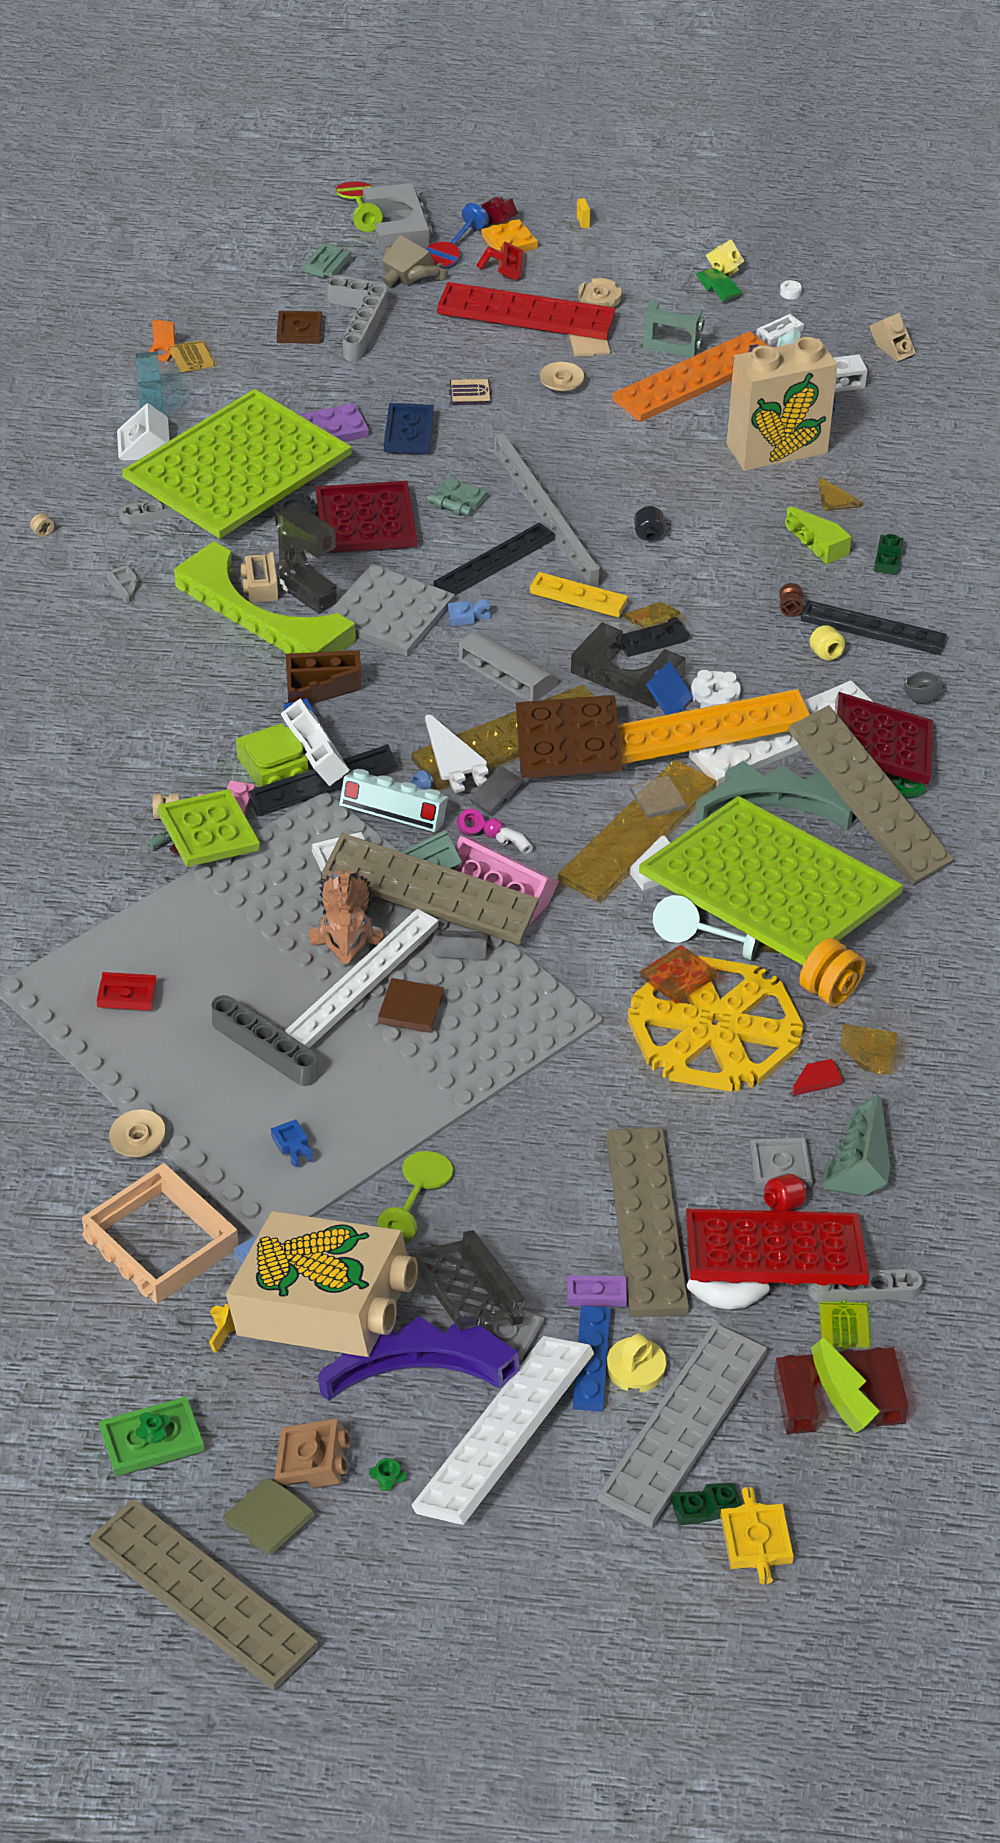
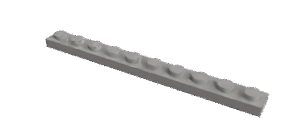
(547, 511)

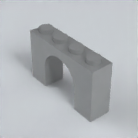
(399, 201)

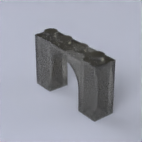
(299, 532)
(594, 663)

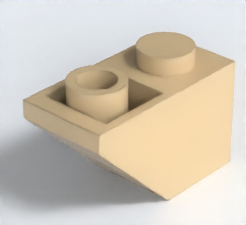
(893, 337)

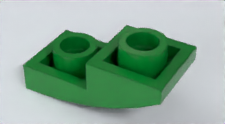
(723, 286)

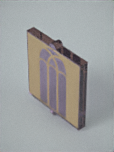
(470, 392)

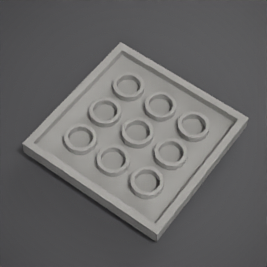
(392, 609)

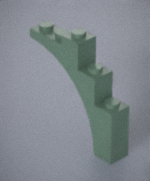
(778, 789)

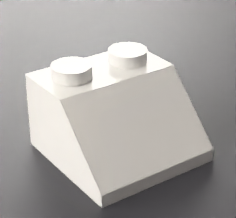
(142, 433)

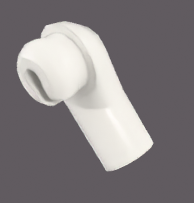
(516, 837)

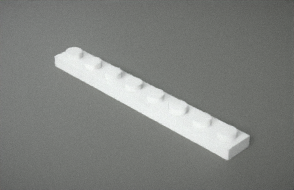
(362, 978)

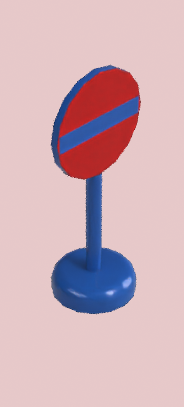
(447, 252)

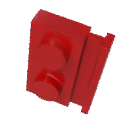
(126, 991)

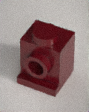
(499, 209)

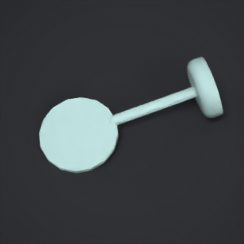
(678, 920)

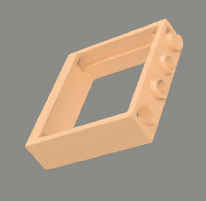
(201, 1212)

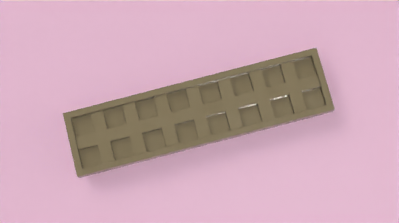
(870, 795)
(435, 889)
(646, 1222)
(204, 1594)

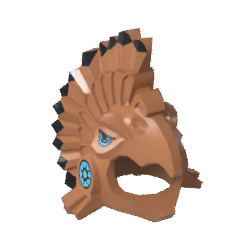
(345, 915)

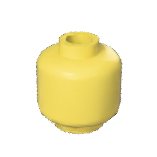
(827, 643)

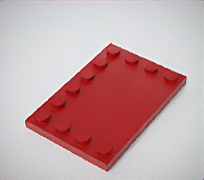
(776, 1247)

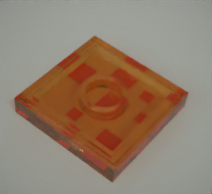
(678, 974)

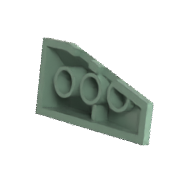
(863, 1154)

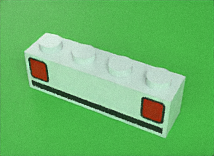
(393, 800)

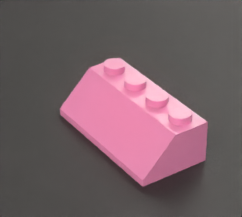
(503, 870)

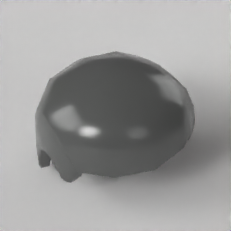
(922, 686)

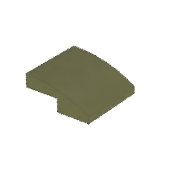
(268, 1516)

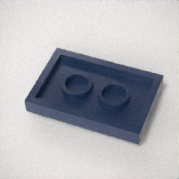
(408, 428)

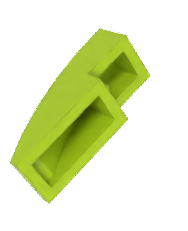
(843, 1386)

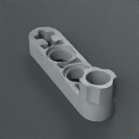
(163, 512)
(869, 1292)

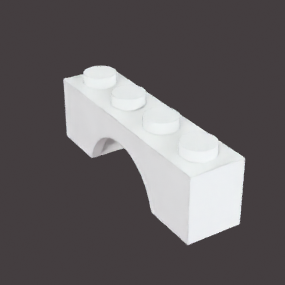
(316, 742)

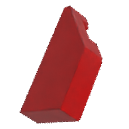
(817, 1077)

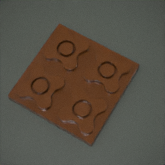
(568, 736)

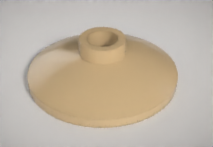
(561, 376)
(134, 1125)

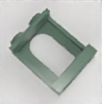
(692, 324)

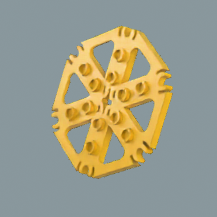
(725, 1037)

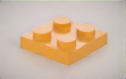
(512, 232)

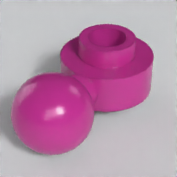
(490, 827)

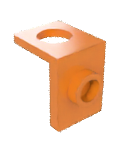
(163, 337)

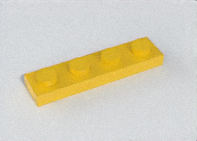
(578, 594)

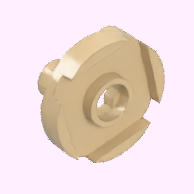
(600, 292)

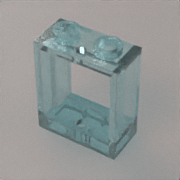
(149, 379)

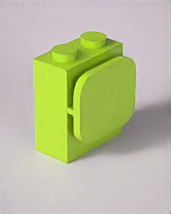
(271, 754)

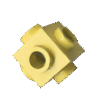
(725, 258)

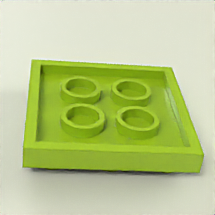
(208, 827)

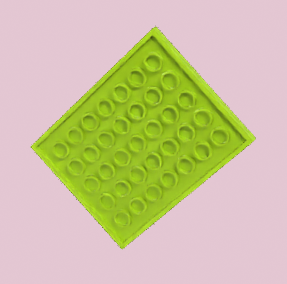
(236, 463)
(770, 879)

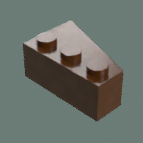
(322, 674)

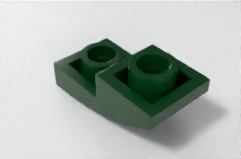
(888, 554)
(706, 1504)

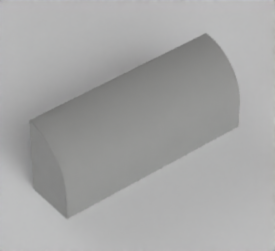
(505, 667)

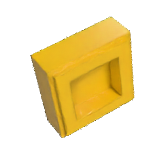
(583, 213)

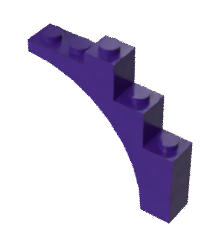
(424, 1345)

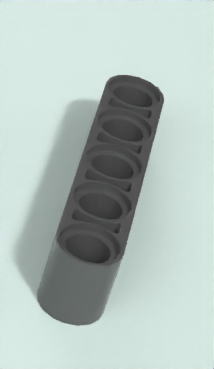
(264, 1040)

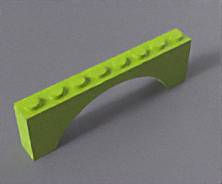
(207, 580)

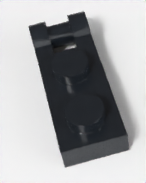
(654, 637)

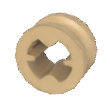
(38, 521)

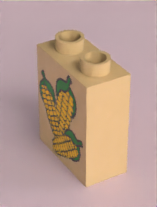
(781, 403)
(321, 1283)

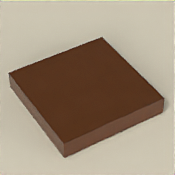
(299, 327)
(411, 1005)

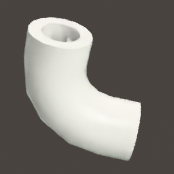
(726, 1294)

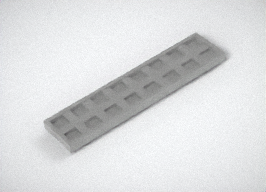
(682, 1425)

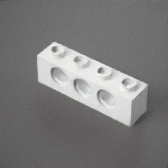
(850, 373)

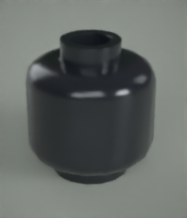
(649, 523)

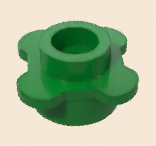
(152, 1434)
(387, 1466)

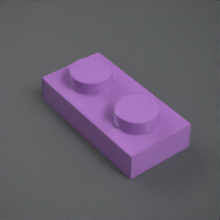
(596, 1291)

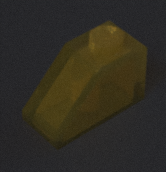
(869, 1047)

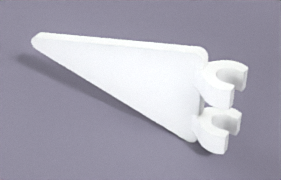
(454, 756)

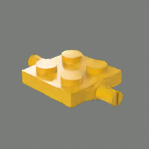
(756, 1536)

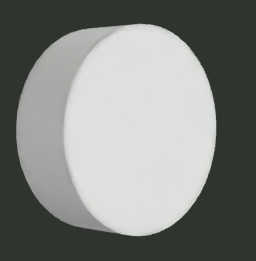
(790, 289)

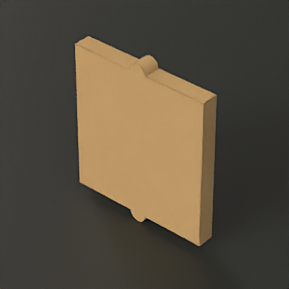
(588, 346)

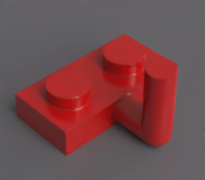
(509, 260)

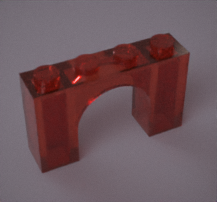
(798, 1378)

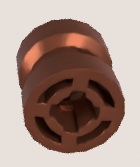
(791, 599)

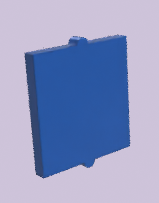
(669, 689)

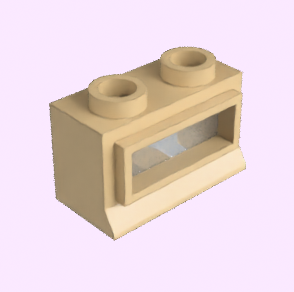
(260, 578)

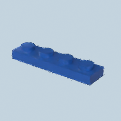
(591, 1380)

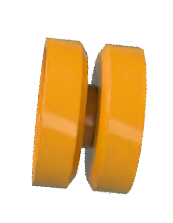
(832, 972)

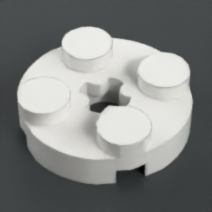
(707, 681)

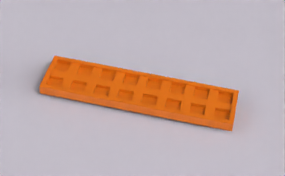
(684, 379)

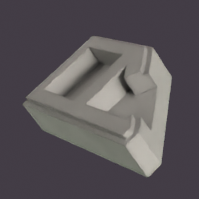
(124, 582)

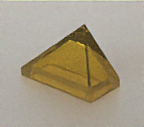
(835, 498)

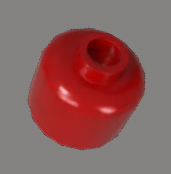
(785, 1192)

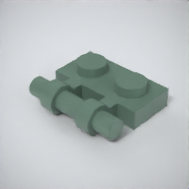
(458, 497)

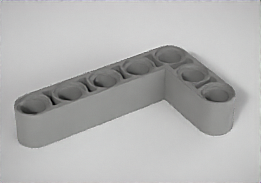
(371, 303)

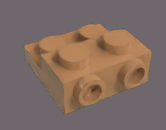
(312, 1453)

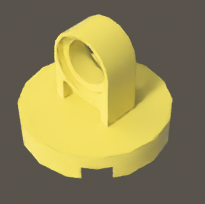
(636, 1363)

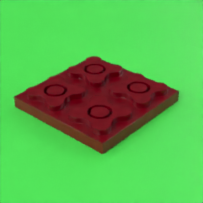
(368, 515)
(891, 736)

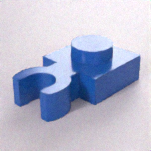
(292, 1139)

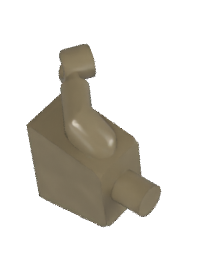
(409, 262)

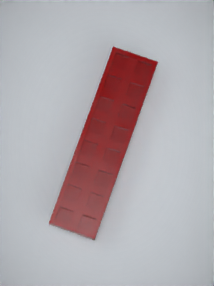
(526, 310)

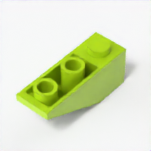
(820, 535)

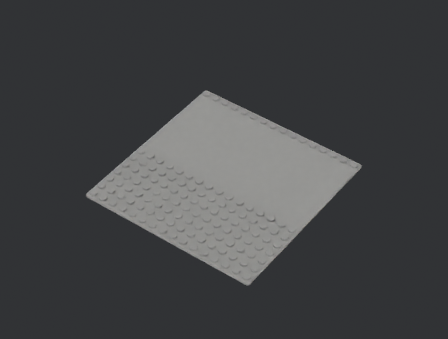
(244, 934)

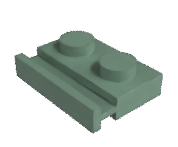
(327, 260)
(437, 850)

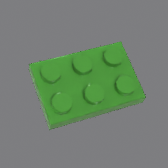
(131, 1453)

